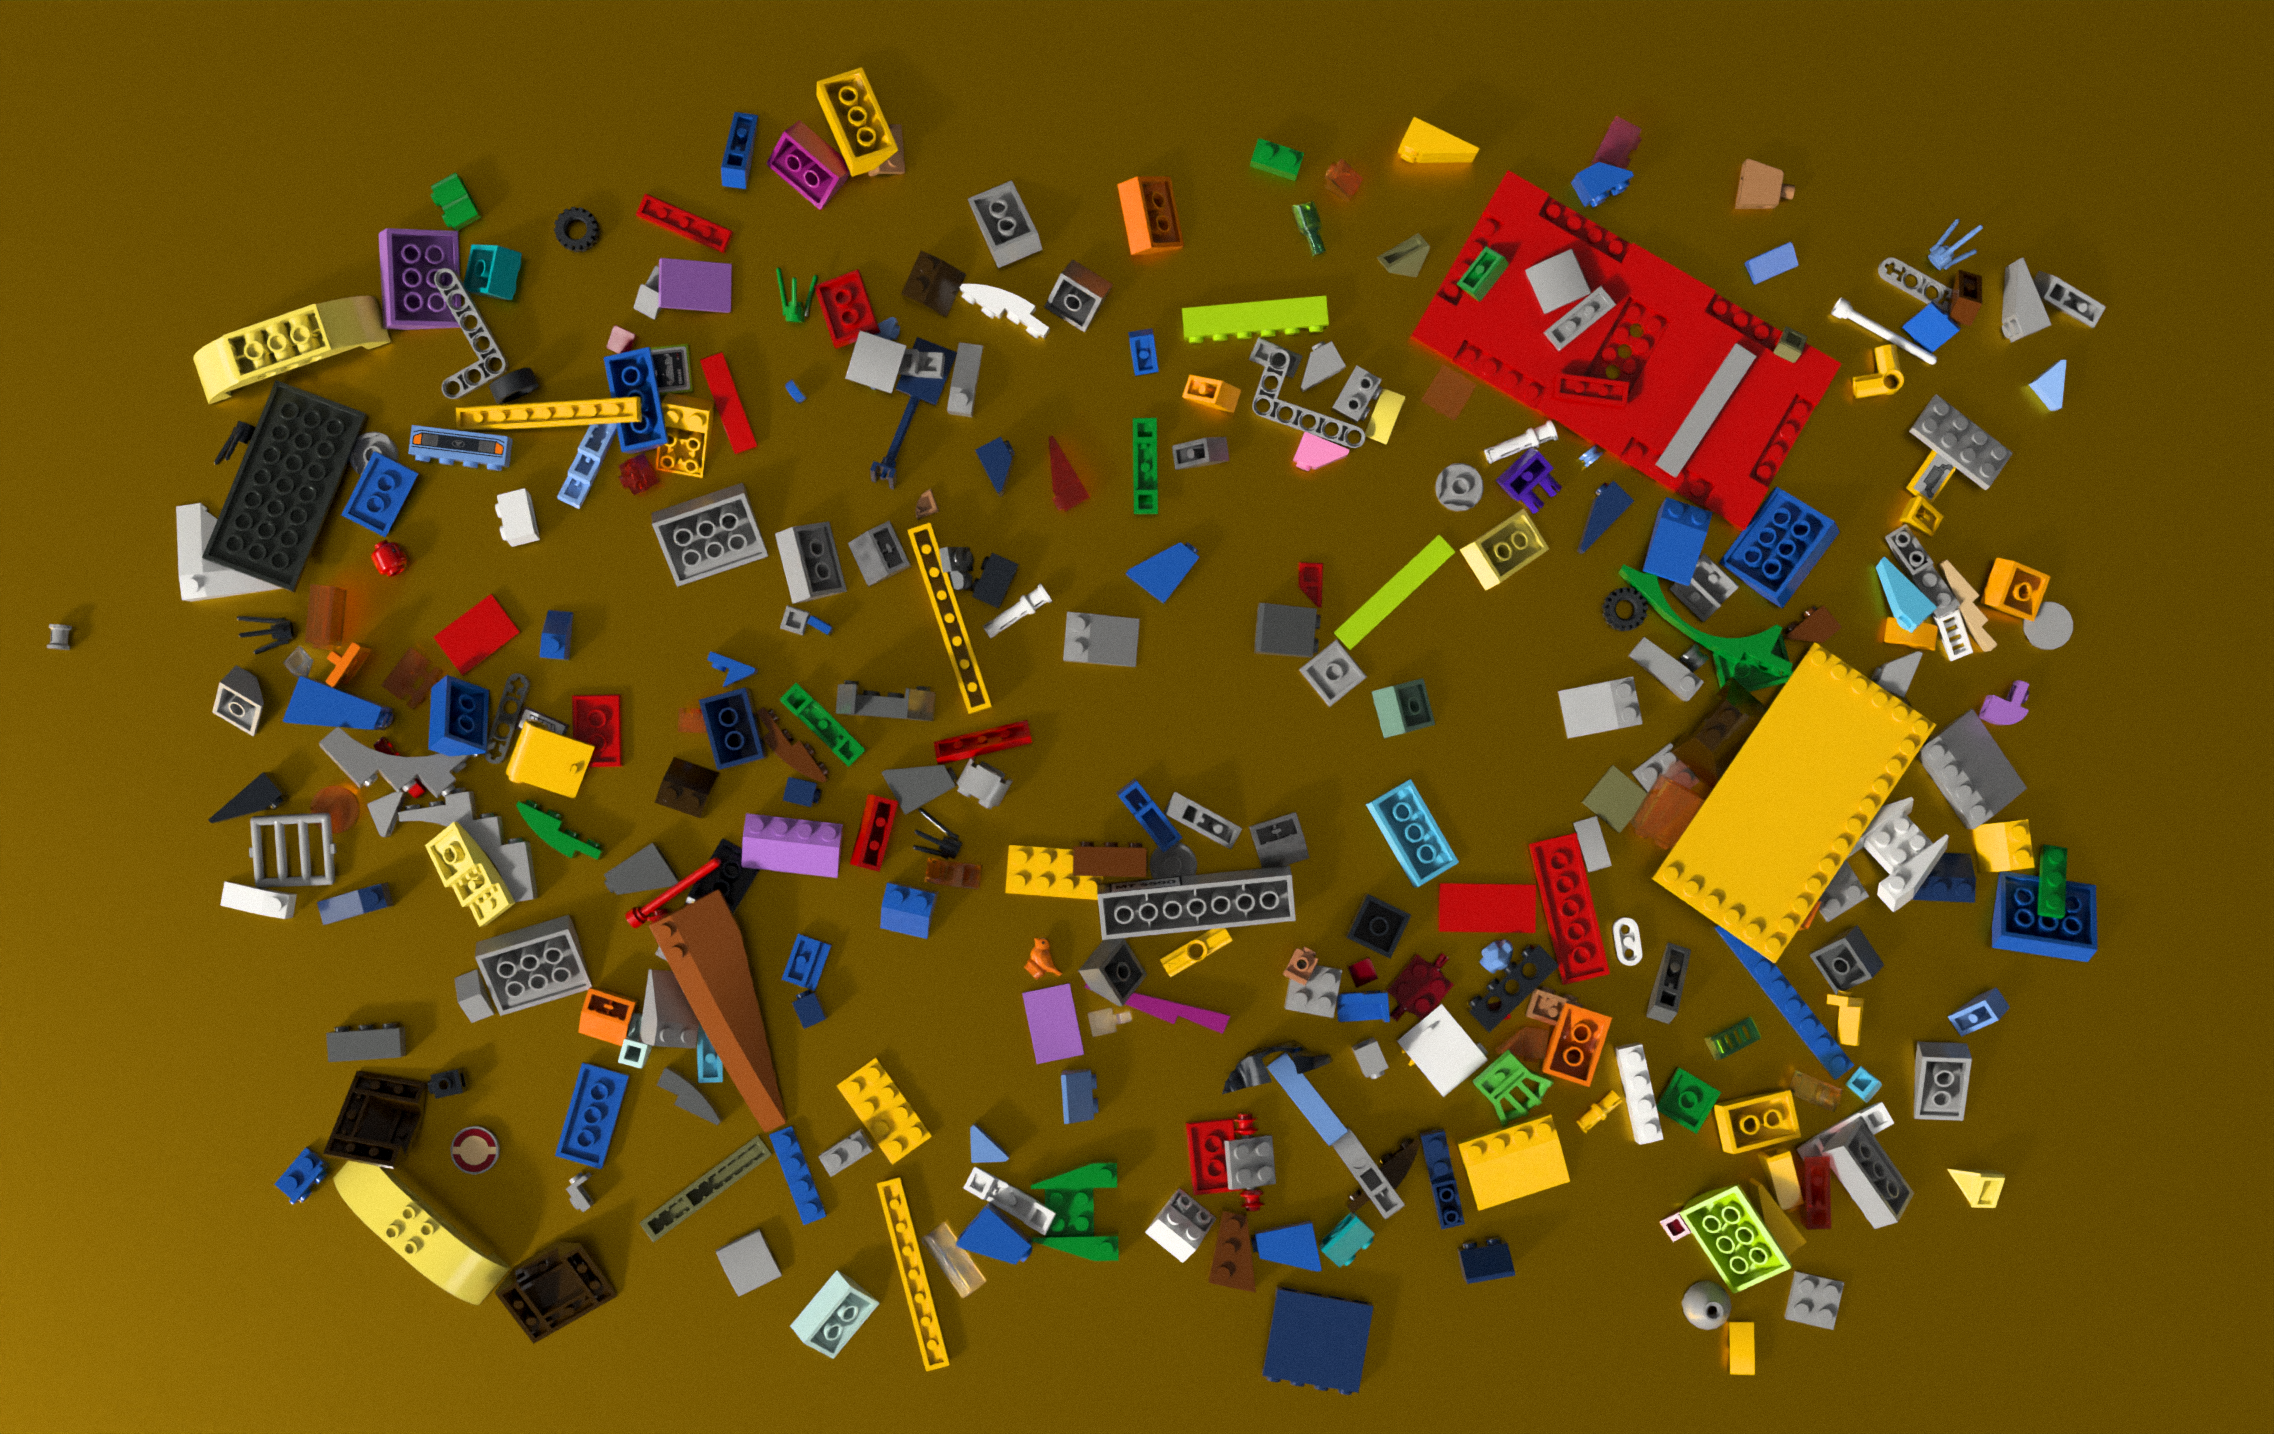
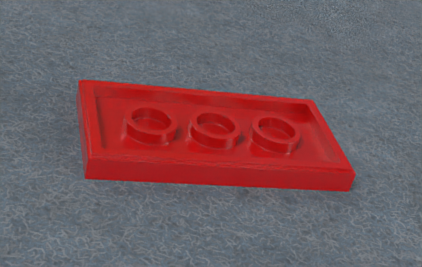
(1487, 908)

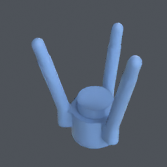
(1942, 256)

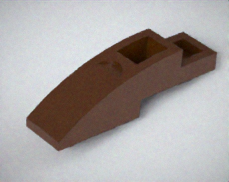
(798, 755)

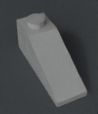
(2068, 299)
(965, 380)
(1666, 669)
(1202, 820)

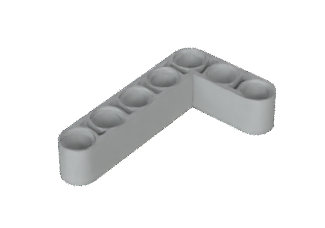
(473, 336)
(1298, 412)

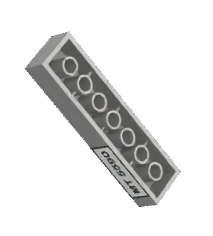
(1196, 902)

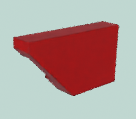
(1311, 581)

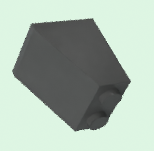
(1286, 630)

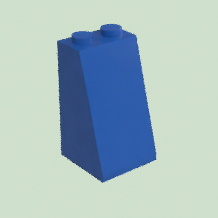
(323, 705)

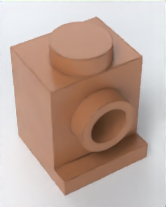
(1301, 975)

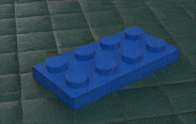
(592, 1115)

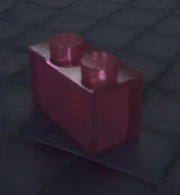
(1618, 143)

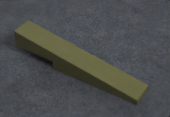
(705, 1188)

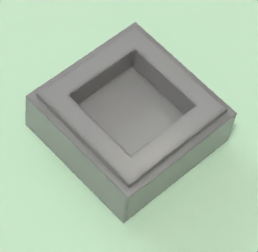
(795, 620)

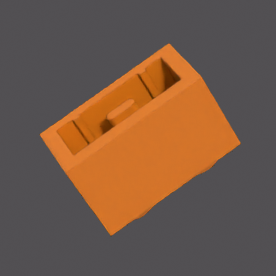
(607, 1015)

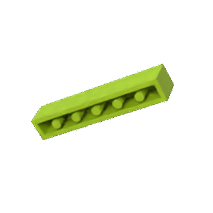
(1255, 318)

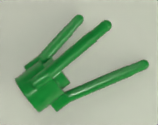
(794, 310)

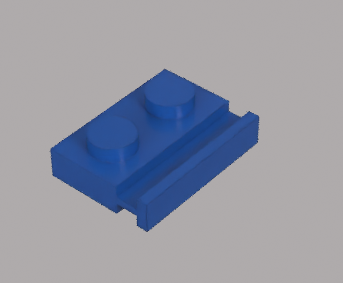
(806, 962)

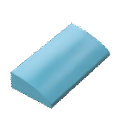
(1412, 833)

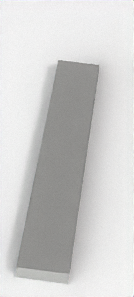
(1705, 410)

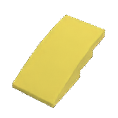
(470, 873)

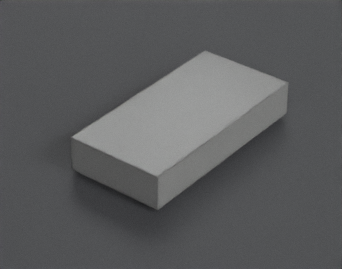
(1263, 349)

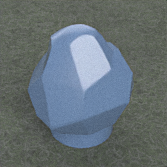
(1497, 955)

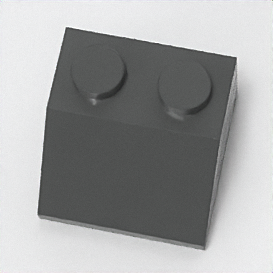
(1847, 960)
(1113, 971)

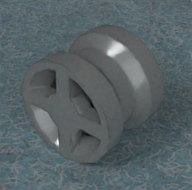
(1693, 658)

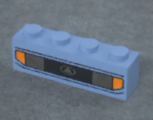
(460, 446)

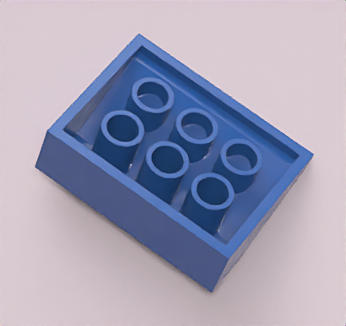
(1780, 546)
(2021, 929)

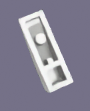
(258, 900)

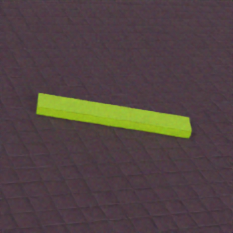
(1394, 592)

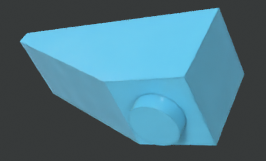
(1905, 599)

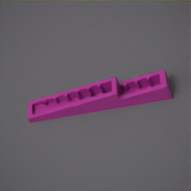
(1170, 1010)

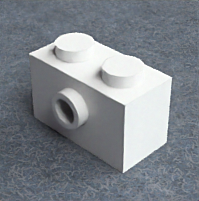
(517, 517)

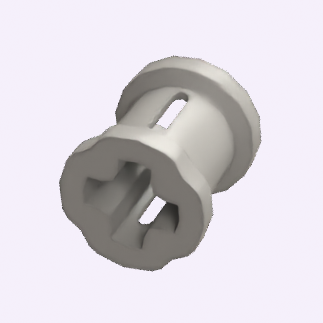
(59, 636)

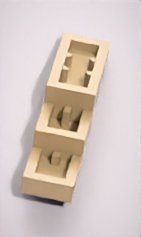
(1965, 595)

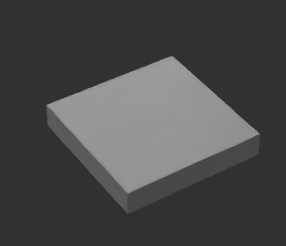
(1333, 673)

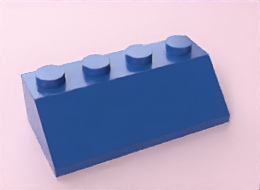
(635, 376)

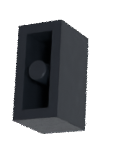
(995, 580)

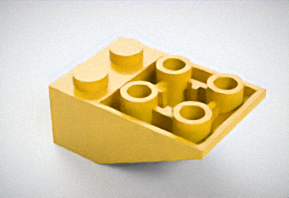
(688, 433)

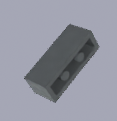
(366, 1042)

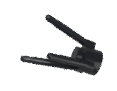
(241, 433)
(282, 630)
(948, 846)

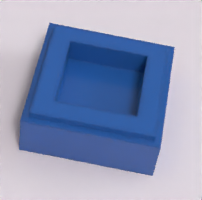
(820, 625)

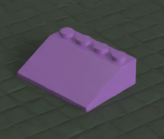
(407, 278)

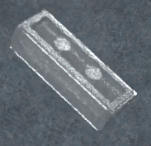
(953, 1260)

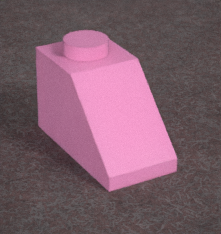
(1317, 452)

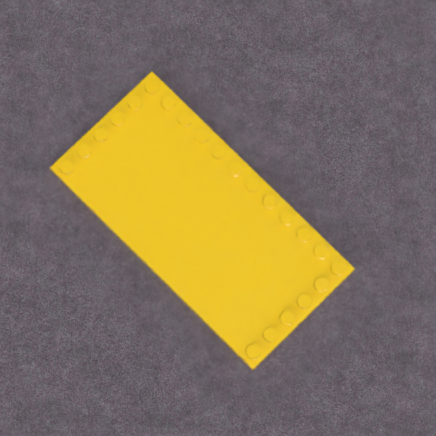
(1794, 802)

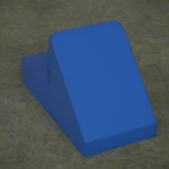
(1143, 351)
(737, 670)

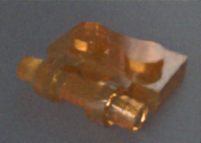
(405, 675)

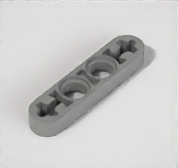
(1923, 282)

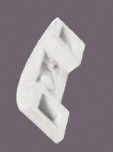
(1875, 1117)
(1010, 1199)

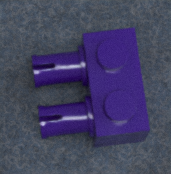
(1526, 474)

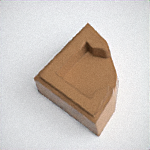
(926, 505)

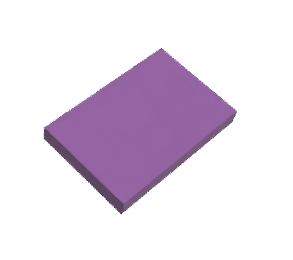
(694, 285)
(1053, 1023)

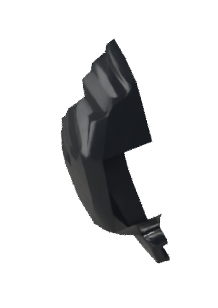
(1252, 1071)

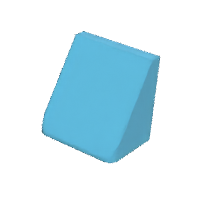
(1864, 1084)

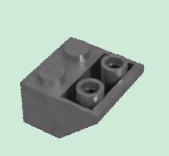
(879, 553)
(1279, 841)

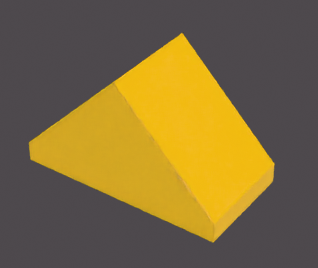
(1921, 516)

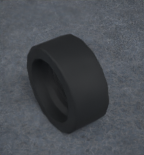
(513, 385)

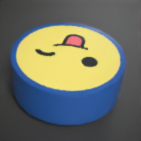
(795, 391)

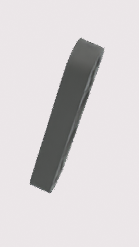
(510, 719)

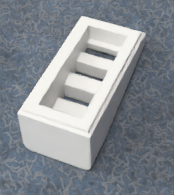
(1958, 621)

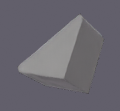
(385, 812)
(473, 996)

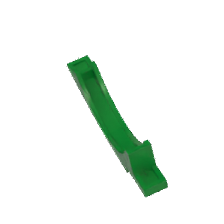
(1754, 648)

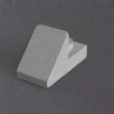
(648, 296)

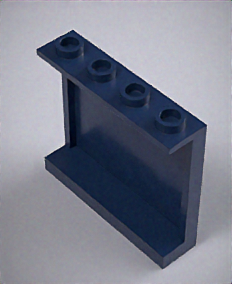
(1317, 1340)

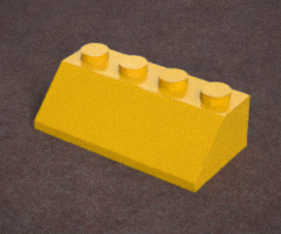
(856, 121)

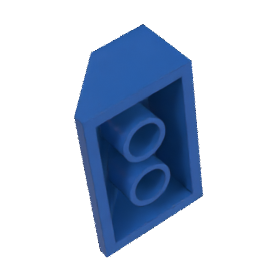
(458, 718)

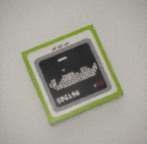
(673, 369)

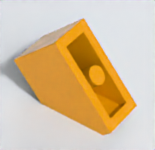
(1212, 393)

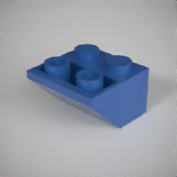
(1599, 181)

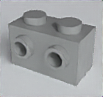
(1356, 395)

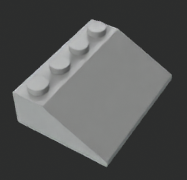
(709, 534)
(1970, 770)
(533, 965)

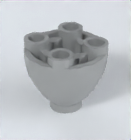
(1700, 1298)

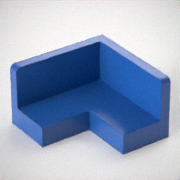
(1363, 1006)

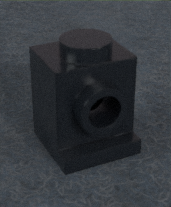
(455, 1079)

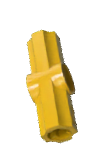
(1181, 957)

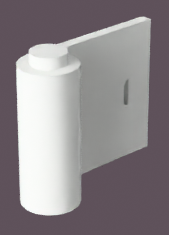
(1443, 1050)

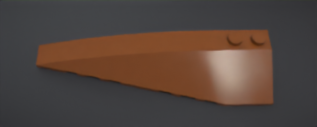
(714, 973)

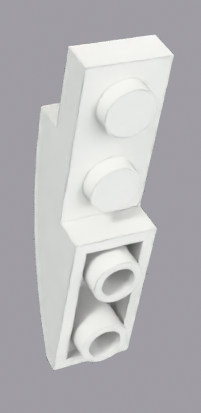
(997, 301)

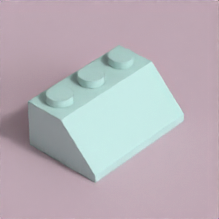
(834, 1314)

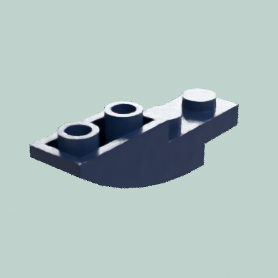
(1442, 1178)

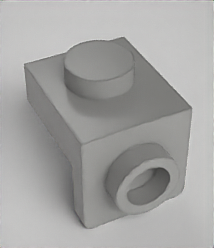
(579, 1196)

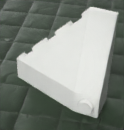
(199, 577)

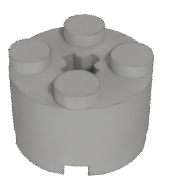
(984, 783)

